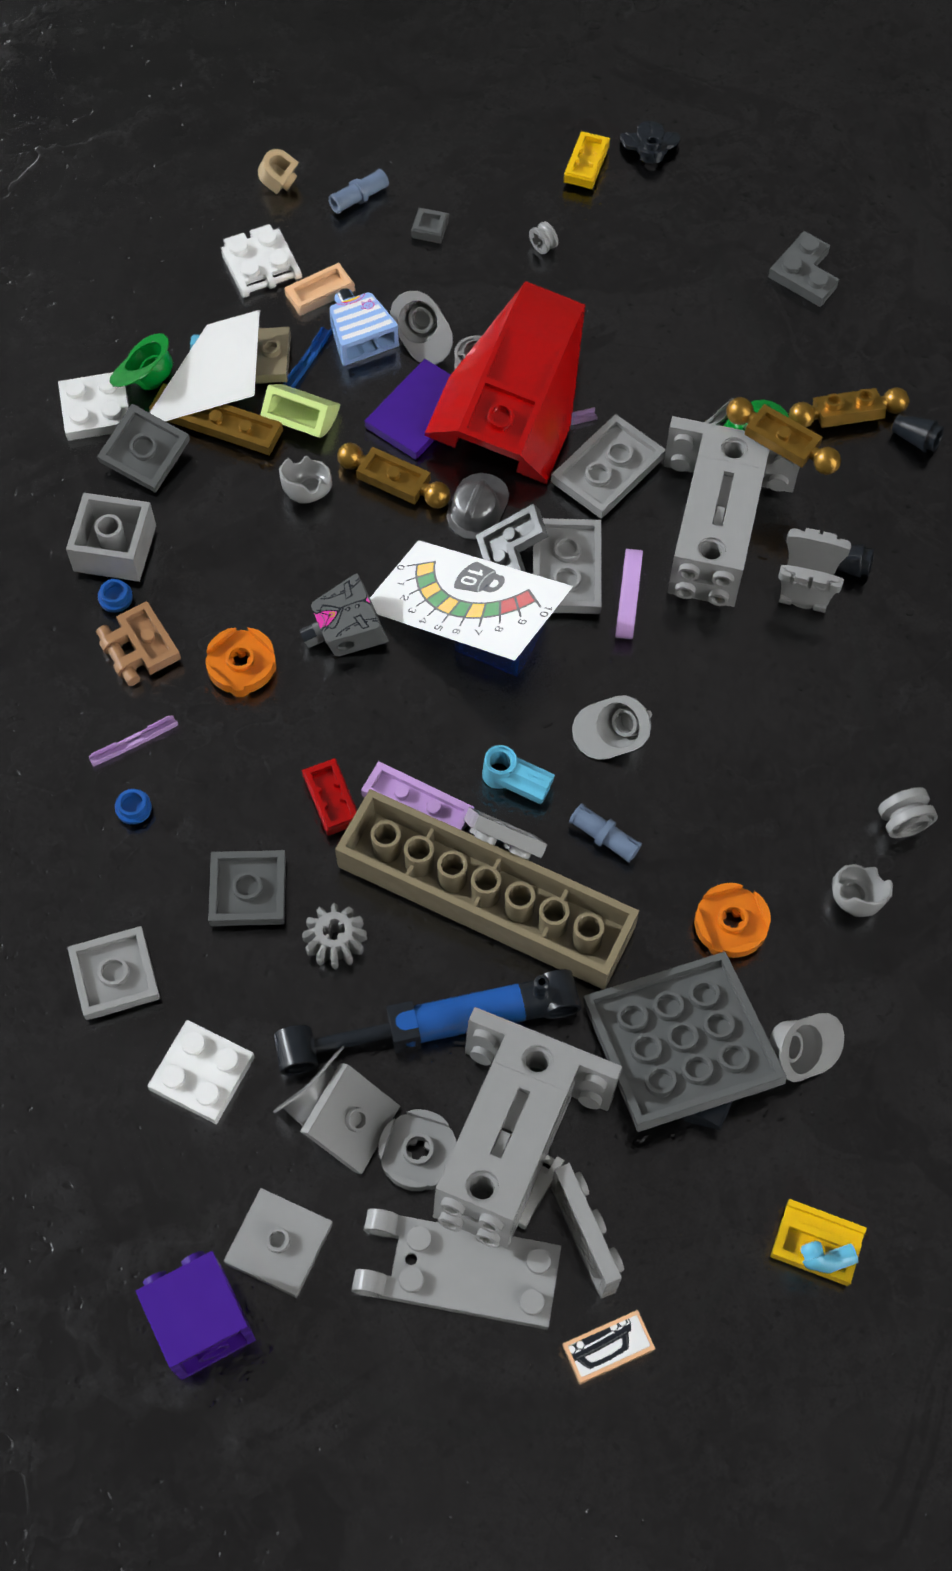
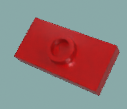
(330, 795)

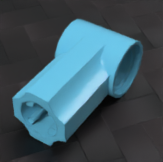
(518, 777)

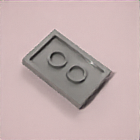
(608, 466)
(572, 558)
(587, 1230)

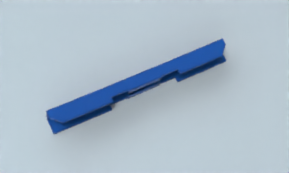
(307, 359)

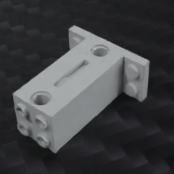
(719, 505)
(513, 1123)

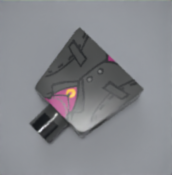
(345, 619)

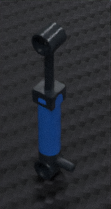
(409, 1025)

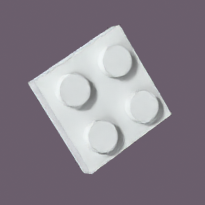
(91, 406)
(201, 1071)

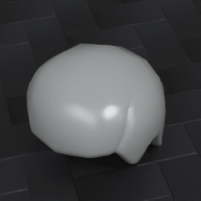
(305, 480)
(860, 890)

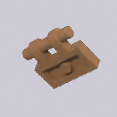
(148, 638)

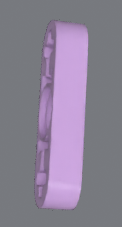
(629, 594)

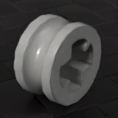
(543, 237)

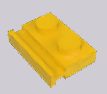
(807, 1224)

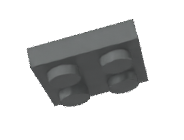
(143, 448)
(247, 888)

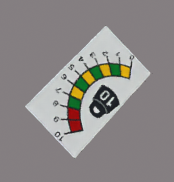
(446, 597)

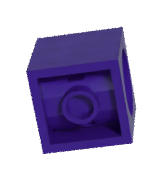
(194, 1314)

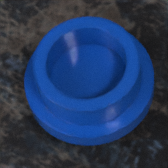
(115, 595)
(133, 806)

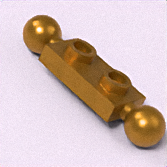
(850, 407)
(783, 436)
(393, 475)

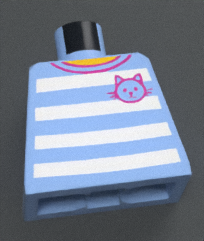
(361, 326)

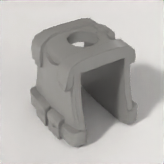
(809, 574)

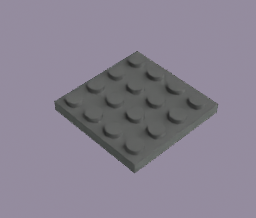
(683, 1041)

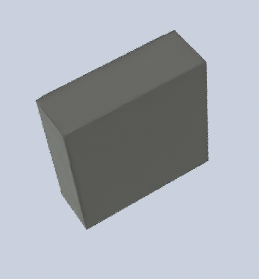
(429, 225)

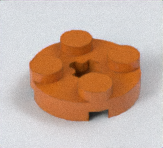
(244, 678)
(741, 903)

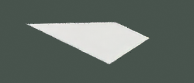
(215, 370)

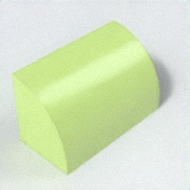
(299, 409)

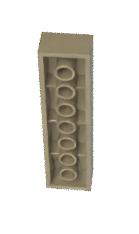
(487, 888)

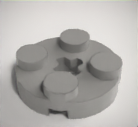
(406, 1131)

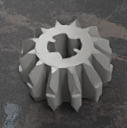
(347, 941)

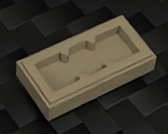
(273, 355)

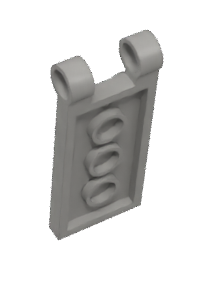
(461, 1273)

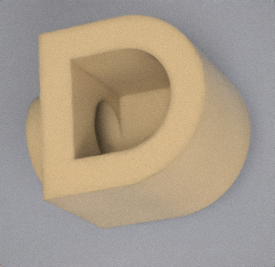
(277, 170)

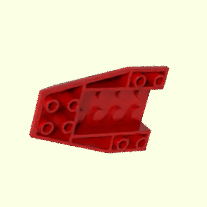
(517, 383)

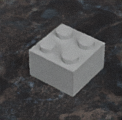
(111, 537)

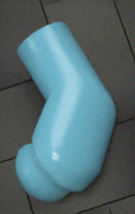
(828, 1261)

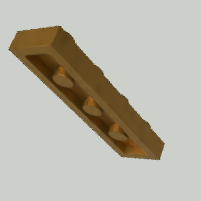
(232, 426)

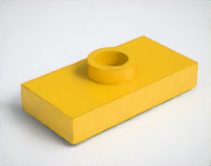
(586, 160)

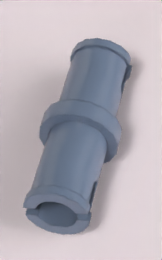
(358, 191)
(605, 832)

